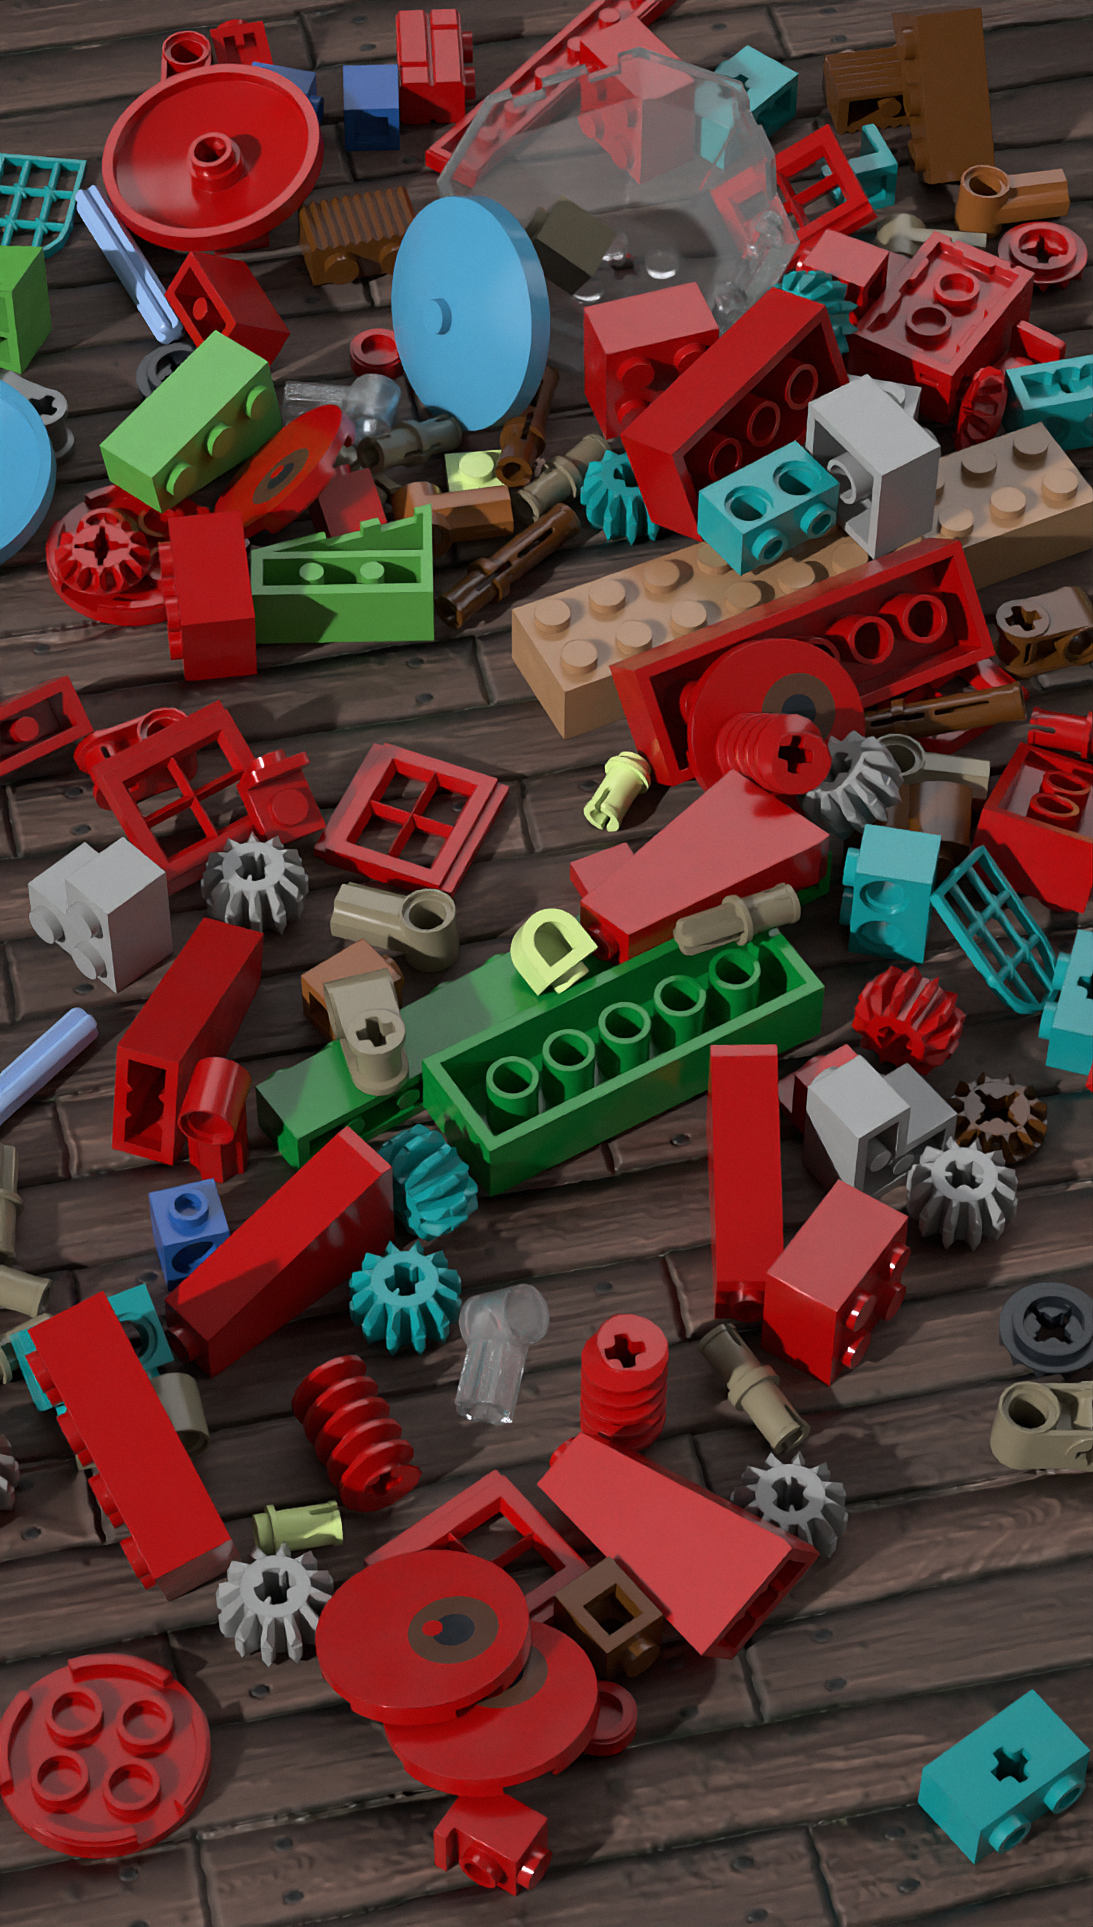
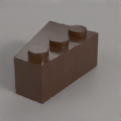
(945, 90)

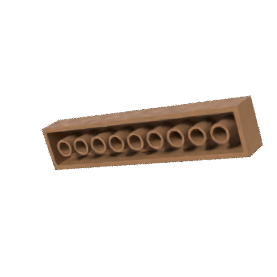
(1005, 499)

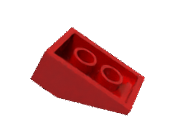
(1041, 828)

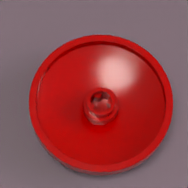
(213, 157)

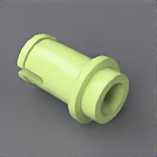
(624, 780)
(298, 1527)

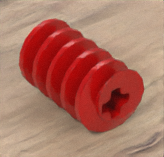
(774, 751)
(625, 1381)
(355, 1435)

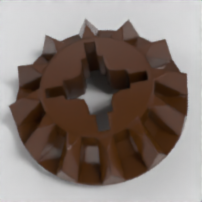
(1025, 1121)

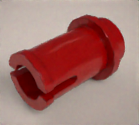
(1070, 734)

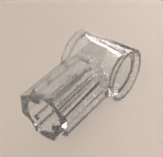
(369, 402)
(497, 1338)

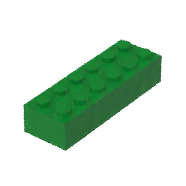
(612, 1052)

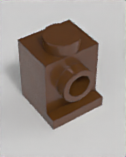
(604, 1603)

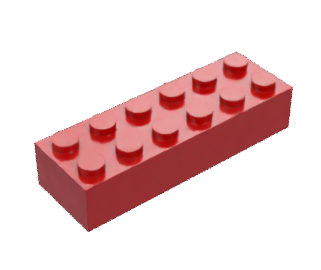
(883, 621)

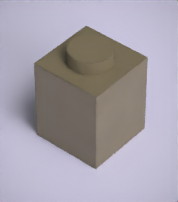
(568, 243)

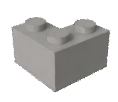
(105, 911)
(871, 1126)

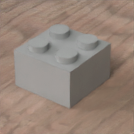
(880, 460)

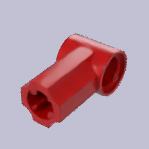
(216, 1118)

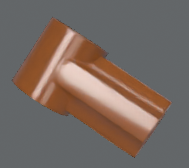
(993, 198)
(457, 514)

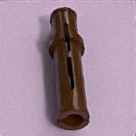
(527, 451)
(464, 600)
(948, 713)

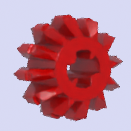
(908, 1019)

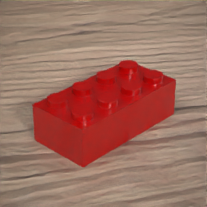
(733, 405)
(130, 1438)

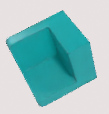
(874, 169)

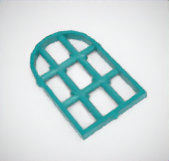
(49, 194)
(978, 920)

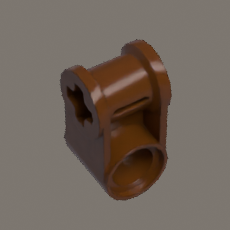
(1048, 627)

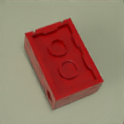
(941, 322)

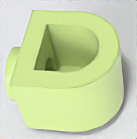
(551, 950)

